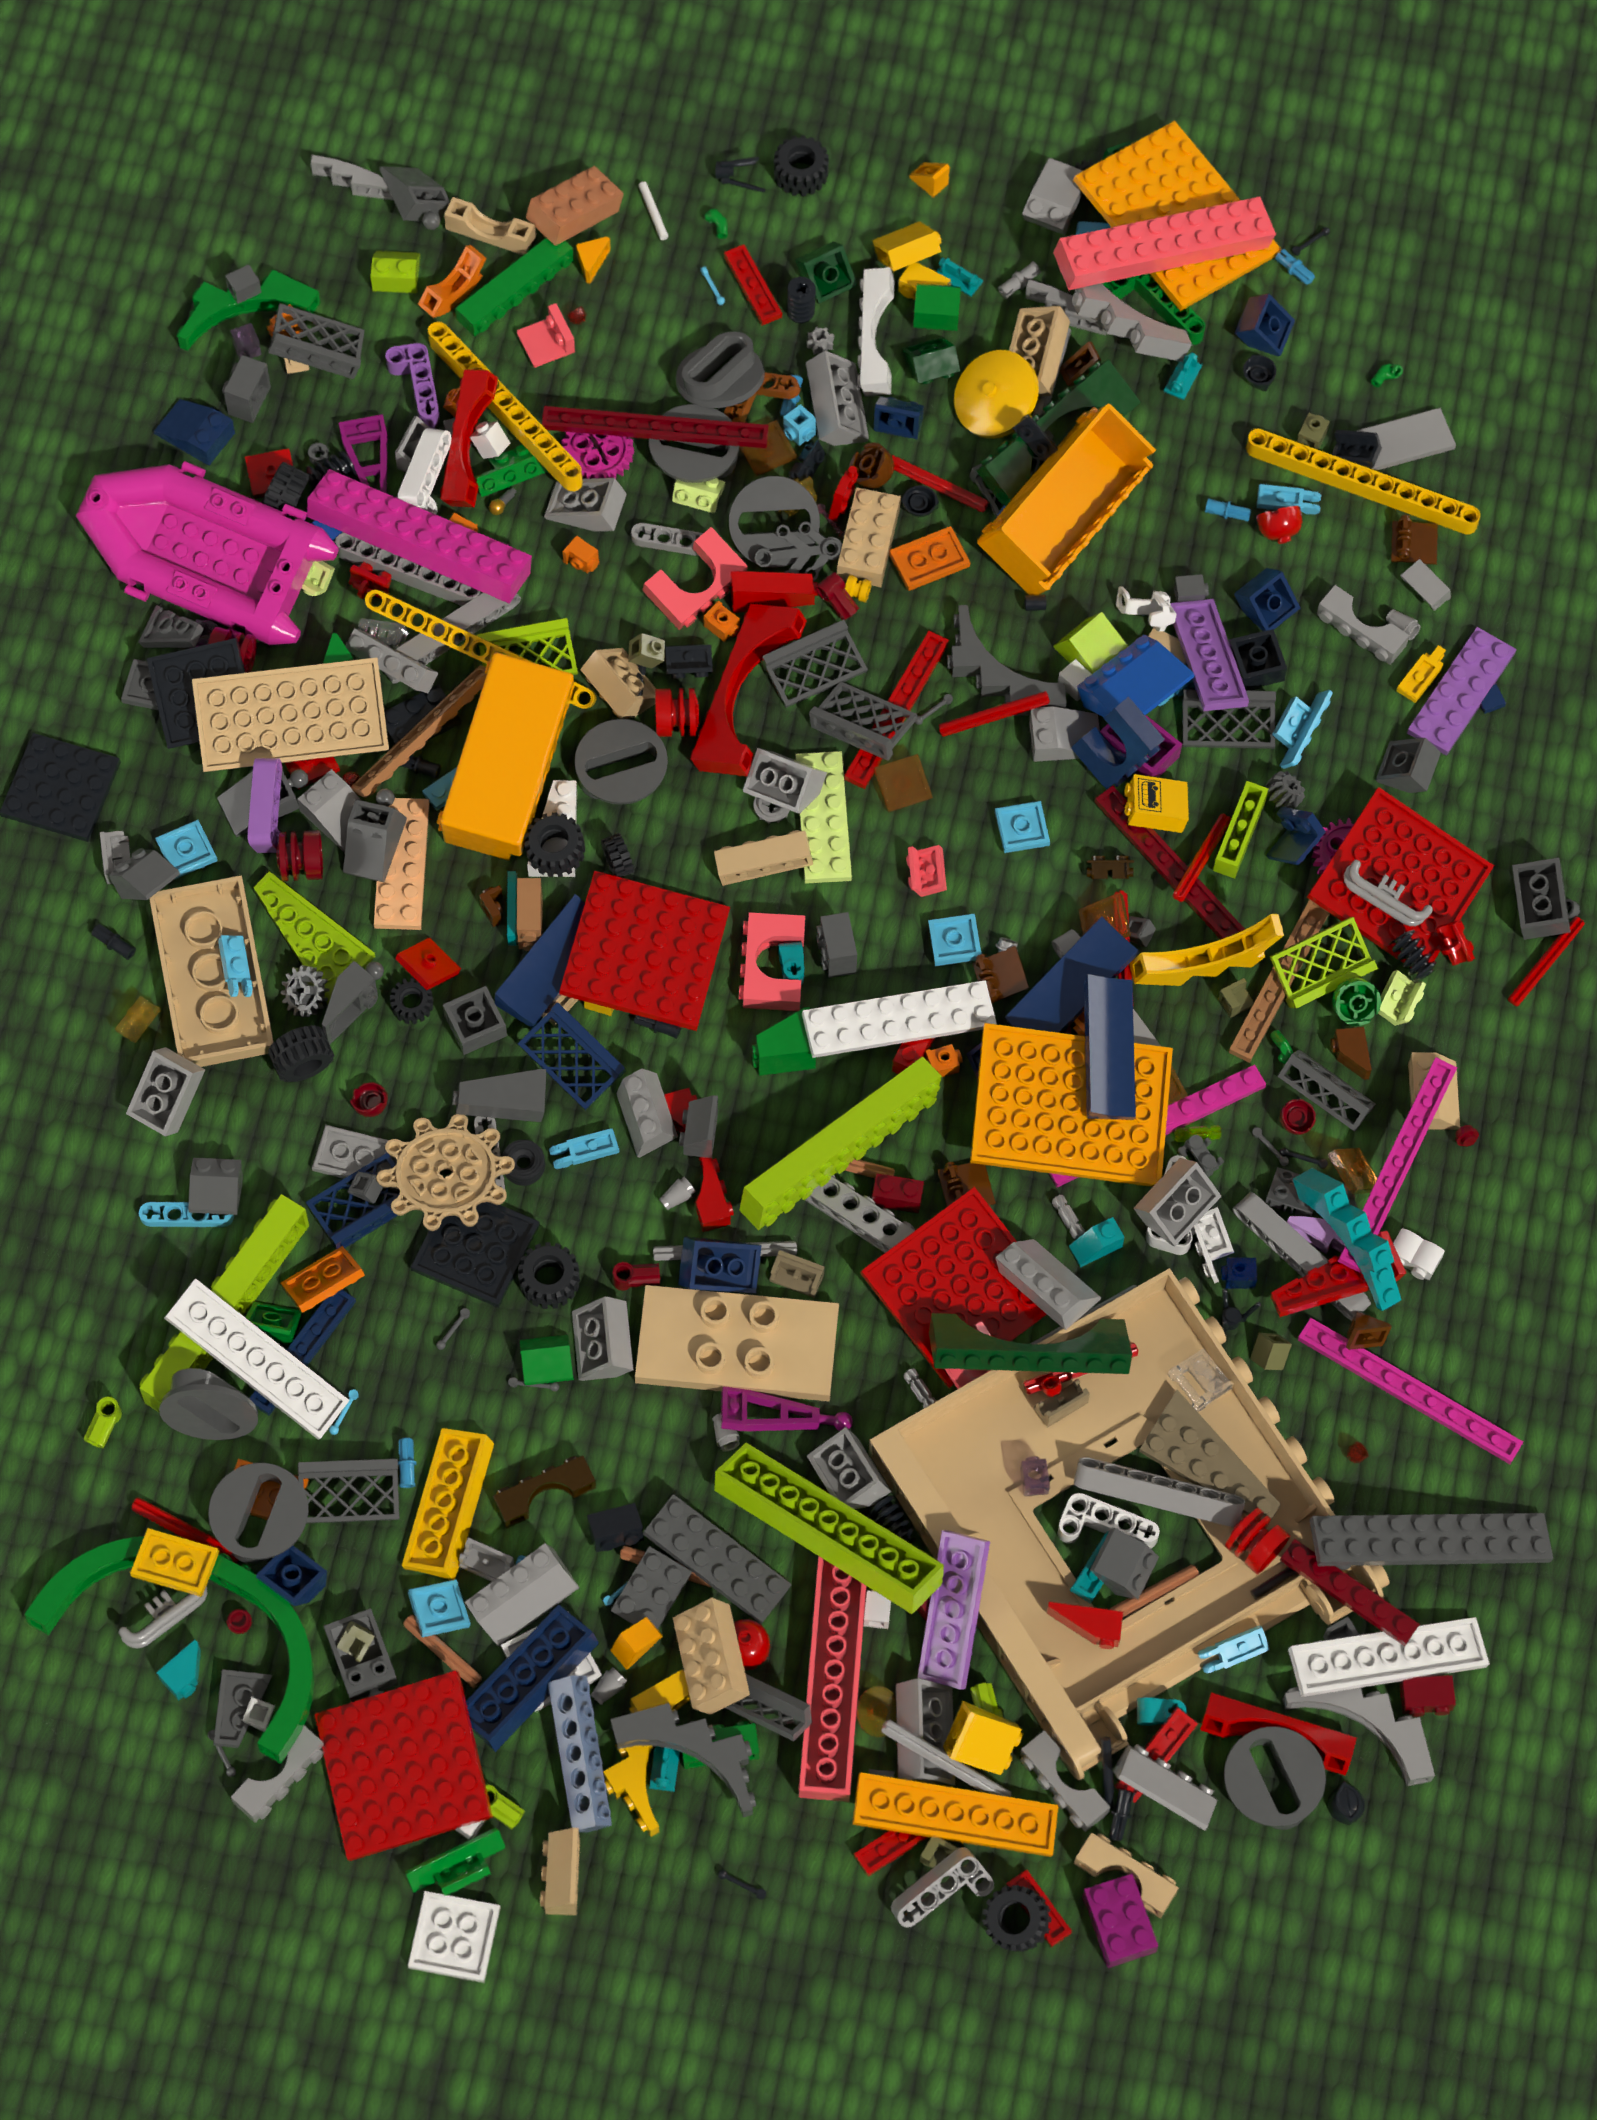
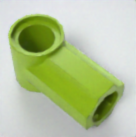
(102, 1424)
(984, 1698)
(504, 1809)

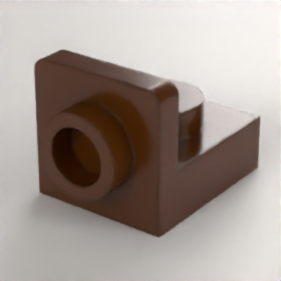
(490, 904)

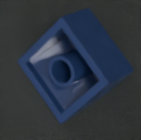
(1265, 325)
(898, 417)
(1267, 599)
(294, 1576)

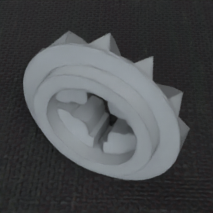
(764, 813)

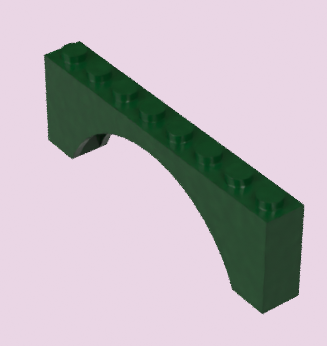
(1011, 465)
(960, 1346)

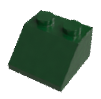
(828, 270)
(931, 360)

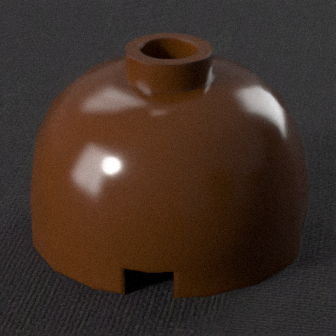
(873, 466)

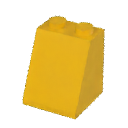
(982, 1739)

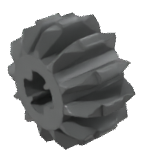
(1285, 790)

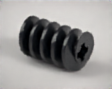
(801, 299)
(340, 465)
(1413, 956)
(887, 1518)

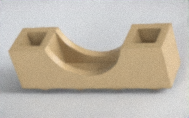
(467, 220)
(1100, 1856)

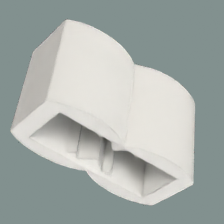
(1418, 1254)

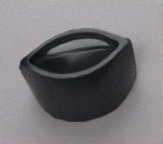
(1259, 372)
(920, 501)
(1346, 1804)

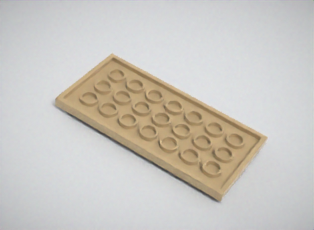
(290, 714)

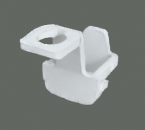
(1158, 608)

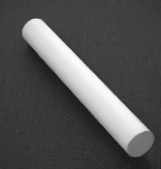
(653, 211)

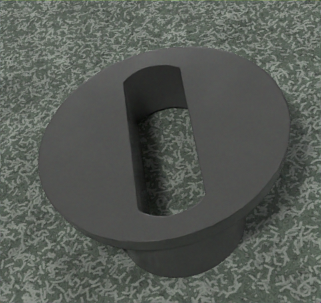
(732, 383)
(691, 465)
(769, 495)
(613, 743)
(207, 1407)
(234, 1501)
(1298, 1764)

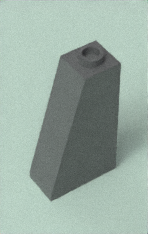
(504, 1096)

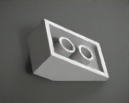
(1054, 197)
(591, 507)
(1057, 730)
(329, 806)

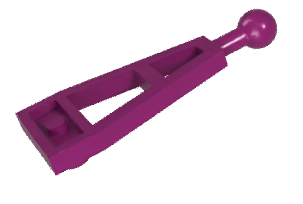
(363, 431)
(735, 1413)

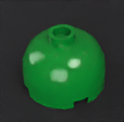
(1356, 1001)

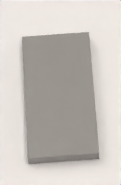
(1412, 438)
(346, 1151)

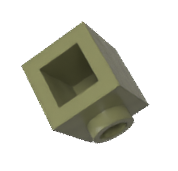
(1313, 431)
(646, 651)

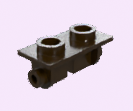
(1100, 867)

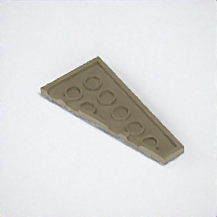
(1197, 1453)

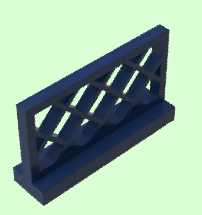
(587, 1042)
(364, 1224)

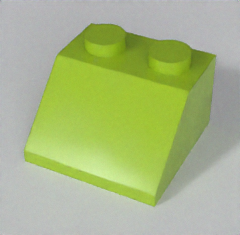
(395, 271)

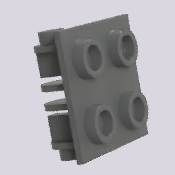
(1284, 1193)

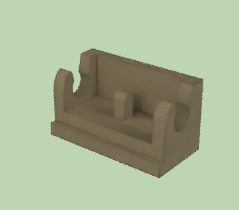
(797, 1274)
(1062, 1405)

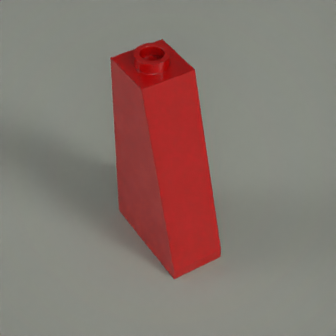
(771, 589)

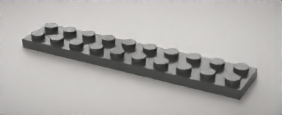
(1431, 1539)

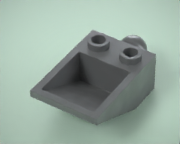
(416, 195)
(237, 799)
(370, 844)
(351, 996)
(373, 1660)

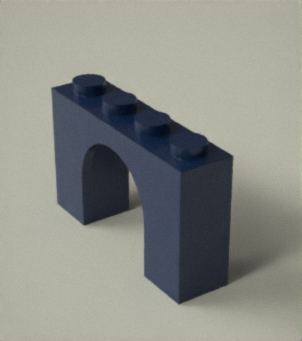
(1138, 738)

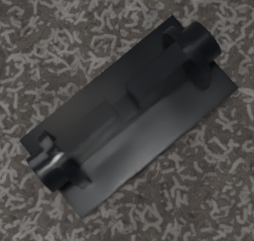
(1035, 437)
(812, 457)

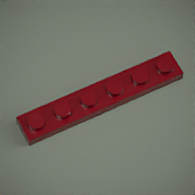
(1350, 1593)

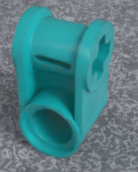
(792, 960)
(1155, 1710)

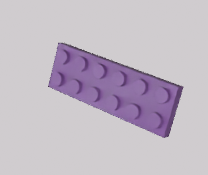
(1209, 655)
(1462, 690)
(954, 1610)

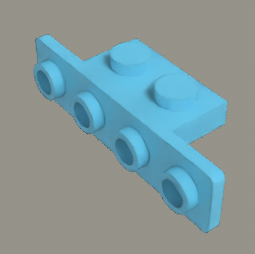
(1298, 724)

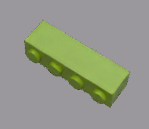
(1240, 829)

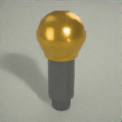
(497, 506)

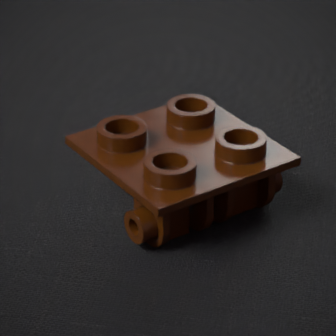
(1414, 541)
(1002, 973)
(962, 1178)

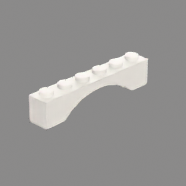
(877, 294)

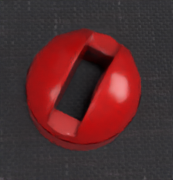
(1055, 1382)

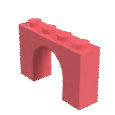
(682, 606)
(758, 989)

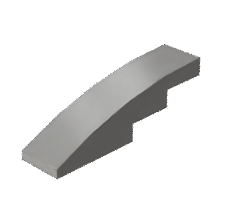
(345, 174)
(1054, 297)

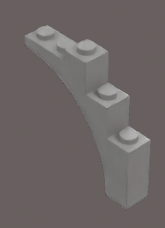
(1121, 320)
(1402, 1738)

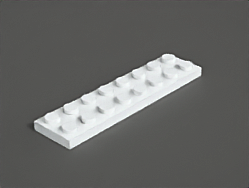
(898, 1019)
(256, 1359)
(1382, 1660)

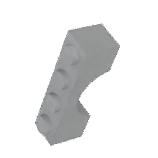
(1383, 641)
(392, 662)
(257, 1796)
(1084, 1806)

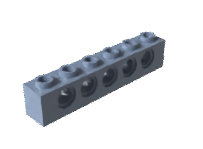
(579, 1753)

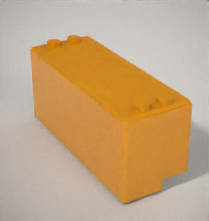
(1068, 499)
(506, 756)

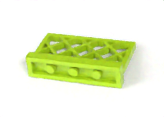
(534, 633)
(1326, 983)

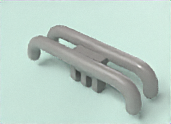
(1384, 896)
(165, 1617)

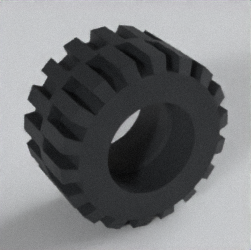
(801, 180)
(285, 487)
(549, 828)
(301, 1053)
(549, 1257)
(1038, 1918)

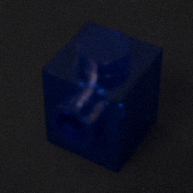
(1239, 1273)

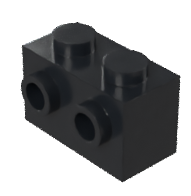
(615, 1527)

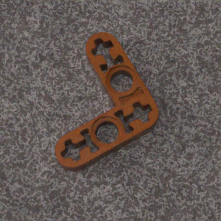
(775, 391)

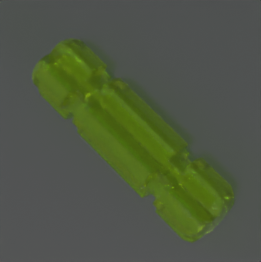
(1213, 1132)

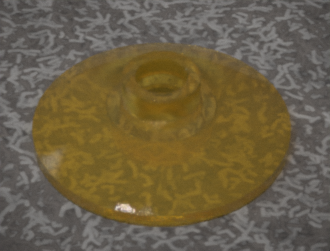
(885, 1709)

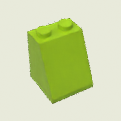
(1091, 643)

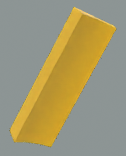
(448, 1503)

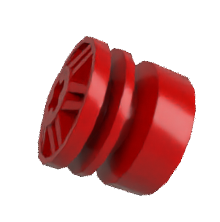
(676, 712)
(1257, 1540)

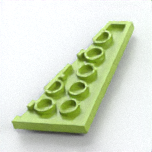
(311, 933)

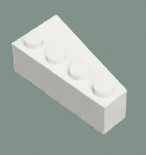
(563, 800)

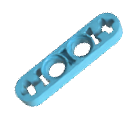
(184, 1220)

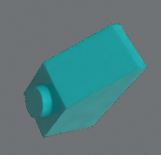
(1097, 1242)
(182, 1671)

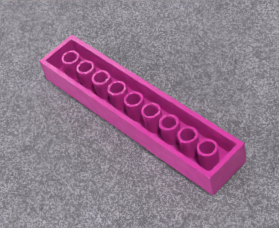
(419, 536)

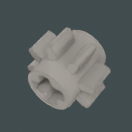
(820, 340)

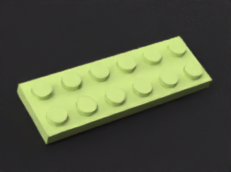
(827, 822)

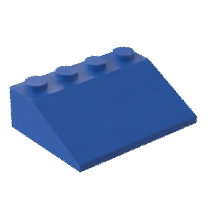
(1141, 672)

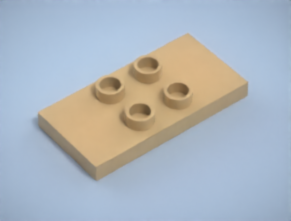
(205, 1019)
(737, 1342)

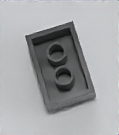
(1541, 898)

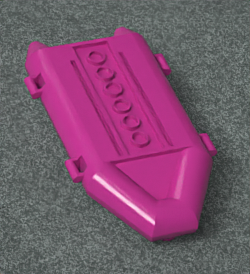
(204, 547)

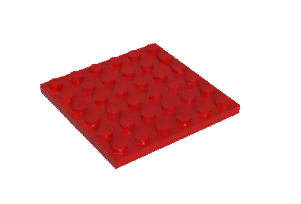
(1414, 853)
(645, 950)
(952, 1270)
(403, 1765)

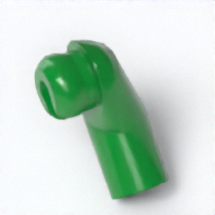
(715, 216)
(1386, 372)
(1283, 1044)

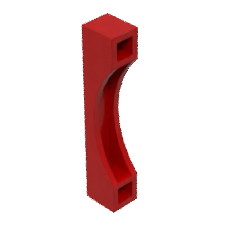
(476, 394)
(711, 1204)
(1231, 1717)

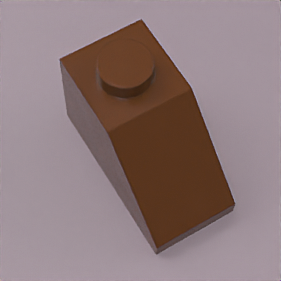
(1352, 1050)

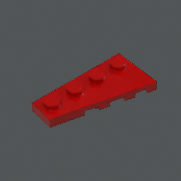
(1319, 1287)

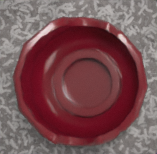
(369, 1099)
(1297, 1116)

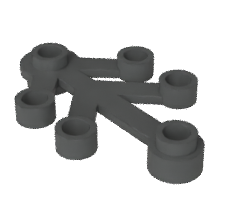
(802, 550)

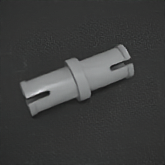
(1019, 280)

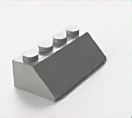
(836, 400)
(1046, 1282)
(522, 1594)
(927, 1712)
(1166, 1786)

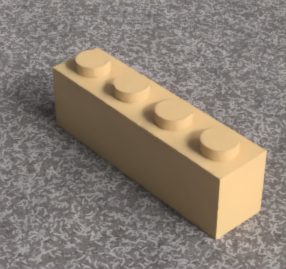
(763, 857)

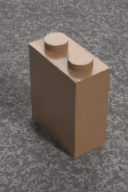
(529, 912)

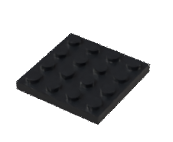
(173, 685)
(60, 787)
(478, 1257)

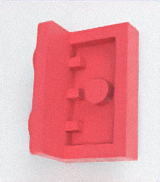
(926, 870)

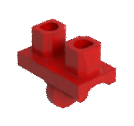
(365, 581)
(1455, 942)

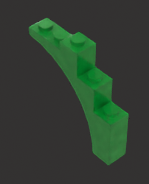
(216, 305)

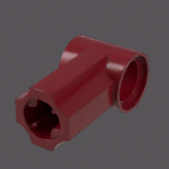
(833, 591)
(638, 1275)

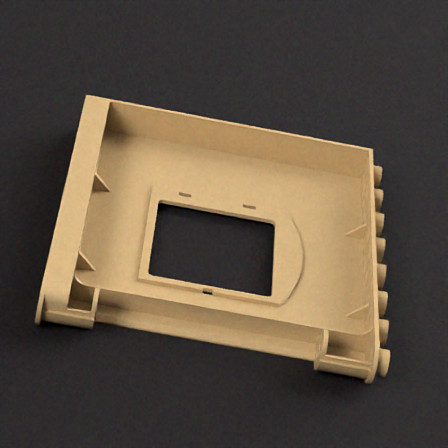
(962, 1474)

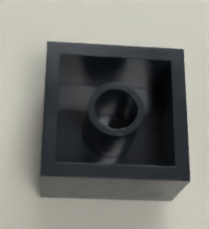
(1259, 659)

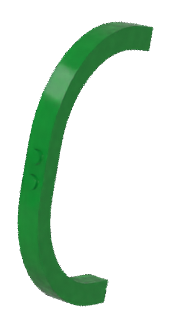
(241, 1580)

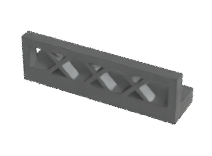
(1330, 1082)
(773, 1702)

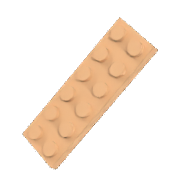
(401, 895)

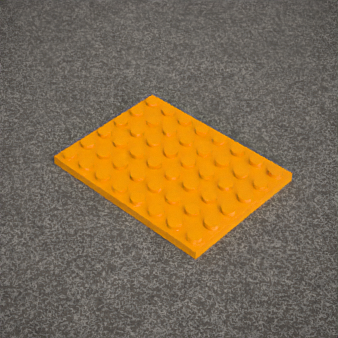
(1165, 178)
(1036, 1111)

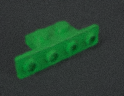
(509, 470)
(458, 1865)

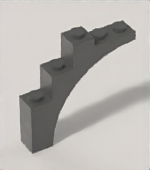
(993, 678)
(658, 1728)

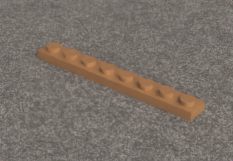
(417, 737)
(1272, 992)

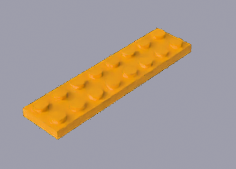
(955, 1814)

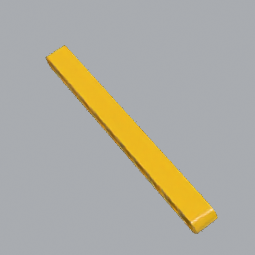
(509, 410)
(1374, 481)
(450, 632)

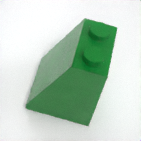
(783, 1047)

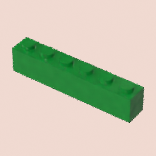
(513, 285)

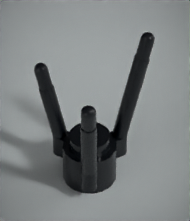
(725, 170)
(1232, 1316)

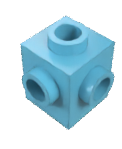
(799, 425)

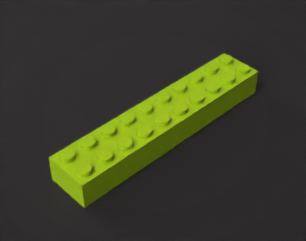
(840, 1144)
(238, 1287)
(829, 1528)

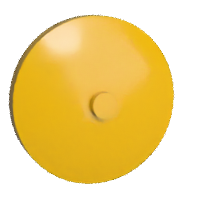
(995, 393)

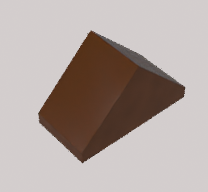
(1079, 363)
(1366, 1332)

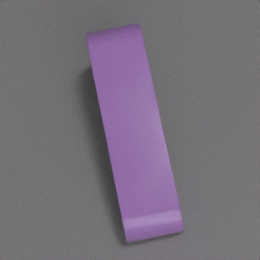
(422, 386)
(264, 805)

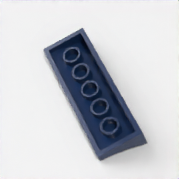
(539, 976)
(1060, 994)
(1109, 1048)
(523, 1677)

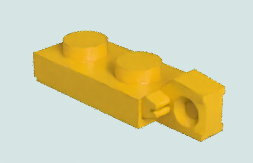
(1421, 675)

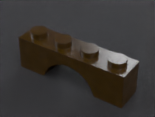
(572, 1477)

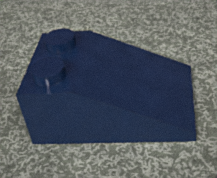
(196, 430)
(719, 1265)

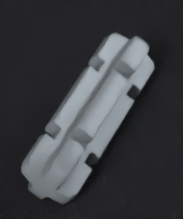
(1068, 1216)
(919, 1388)

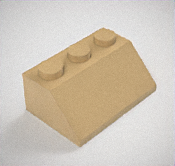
(617, 682)
(1448, 1111)
(561, 1872)

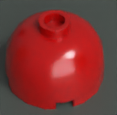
(1280, 524)
(753, 1642)

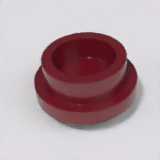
(1466, 1135)
(239, 1621)

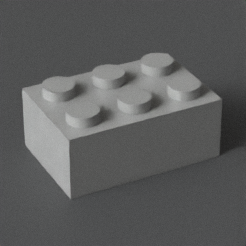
(165, 1091)

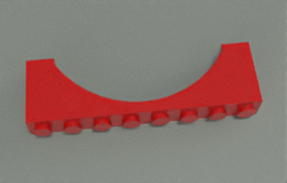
(762, 632)

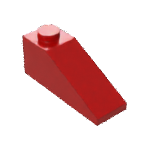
(1093, 1624)

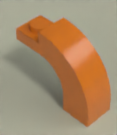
(455, 288)

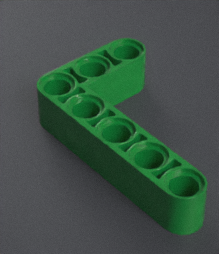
(1154, 297)

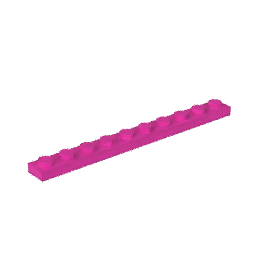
(1202, 1104)
(1404, 1149)
(1411, 1391)

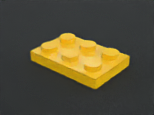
(174, 1562)

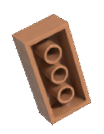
(574, 205)

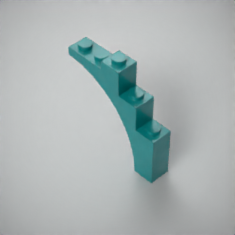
(1352, 1226)

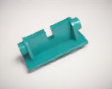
(959, 276)
(1183, 376)
(664, 1769)

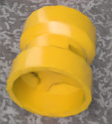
(857, 588)

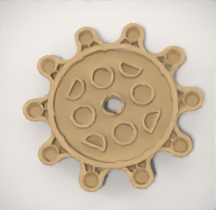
(440, 1149)

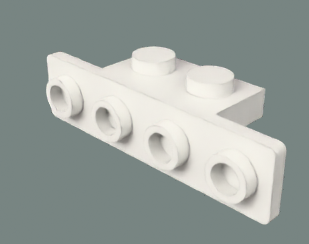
(1212, 1240)

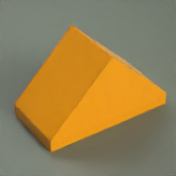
(931, 177)
(592, 255)
(635, 1642)

